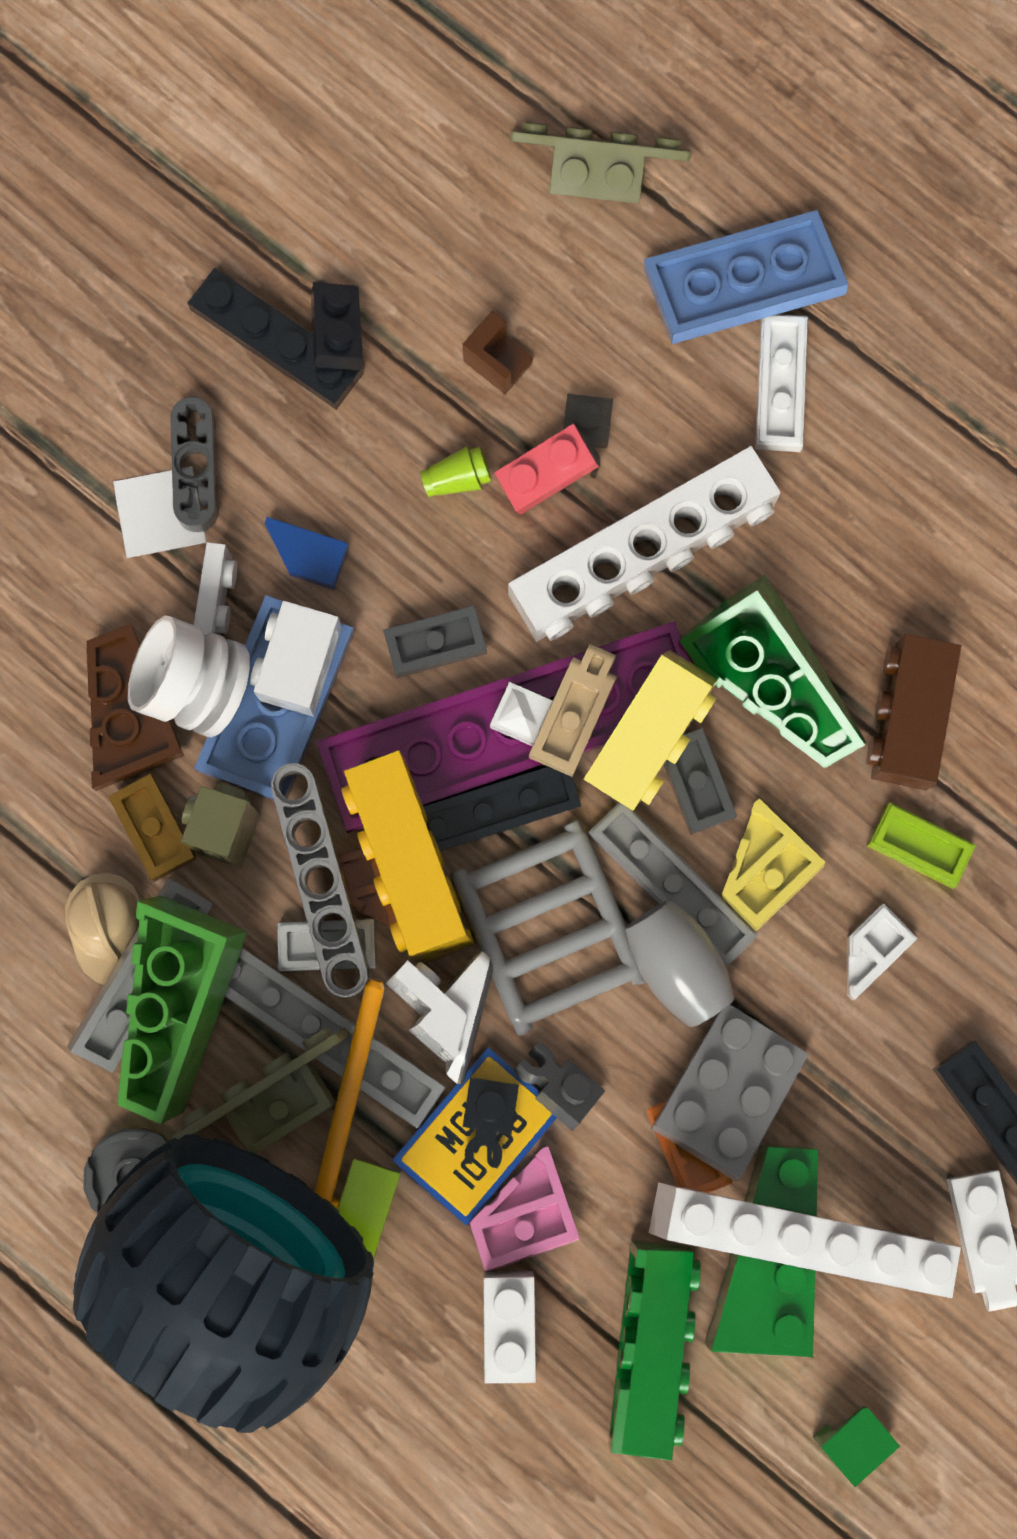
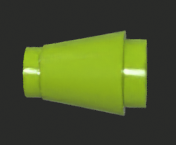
(457, 473)

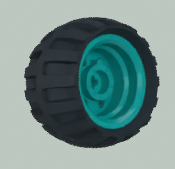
(221, 1284)

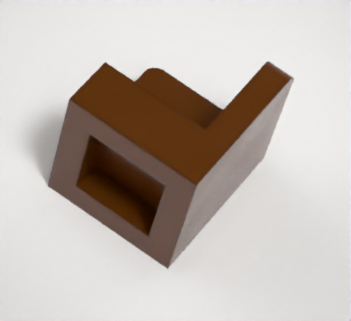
(495, 354)

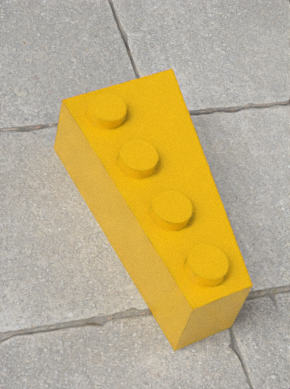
(406, 859)

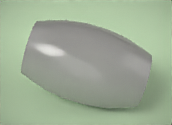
(680, 963)

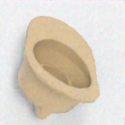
(101, 922)

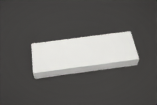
(781, 383)

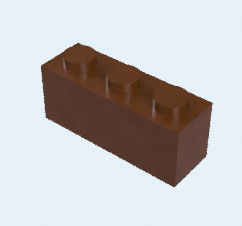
(914, 711)

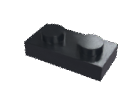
(336, 326)

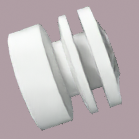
(188, 677)

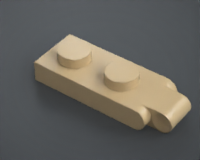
(575, 711)

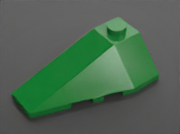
(771, 668)

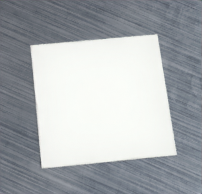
(149, 516)

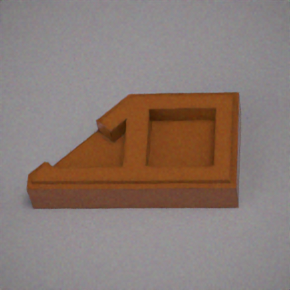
(359, 876)

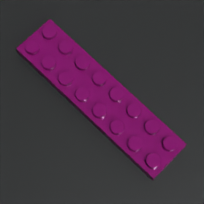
(452, 741)

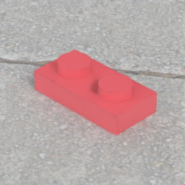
(546, 469)

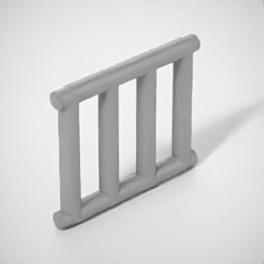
(486, 927)

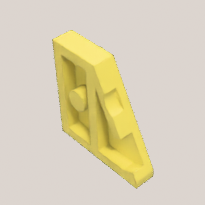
(768, 867)

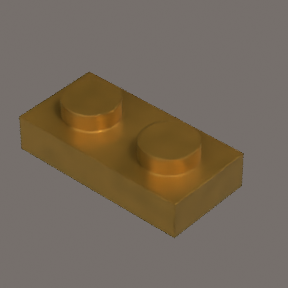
(151, 827)

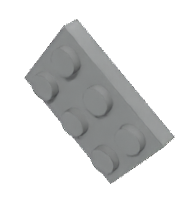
(730, 1092)

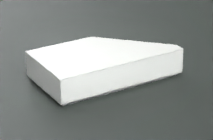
(874, 948)

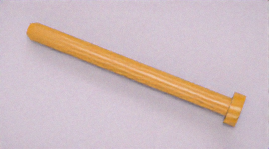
(349, 1090)

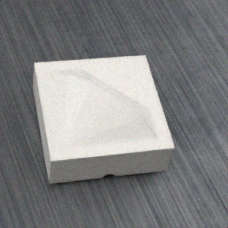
(521, 714)

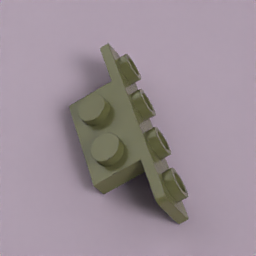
(598, 166)
(278, 1103)

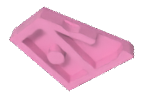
(525, 1217)

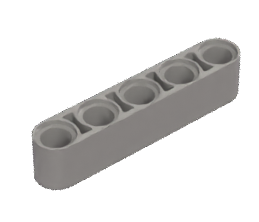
(307, 859)

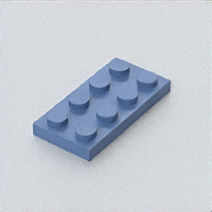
(745, 276)
(263, 734)

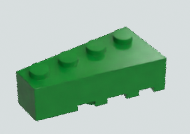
(762, 1302)

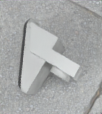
(448, 1017)

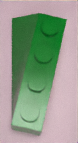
(652, 1350)

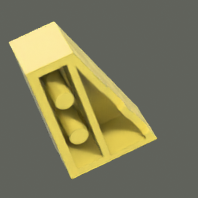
(652, 731)

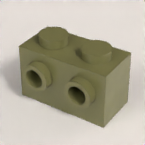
(220, 824)

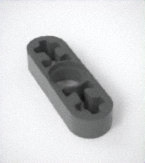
(205, 432)

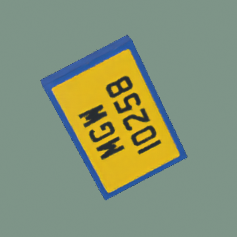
(438, 1147)

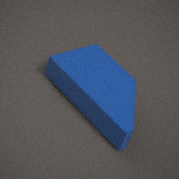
(307, 553)

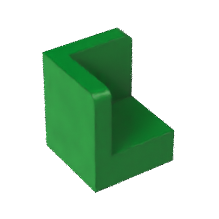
(857, 1445)

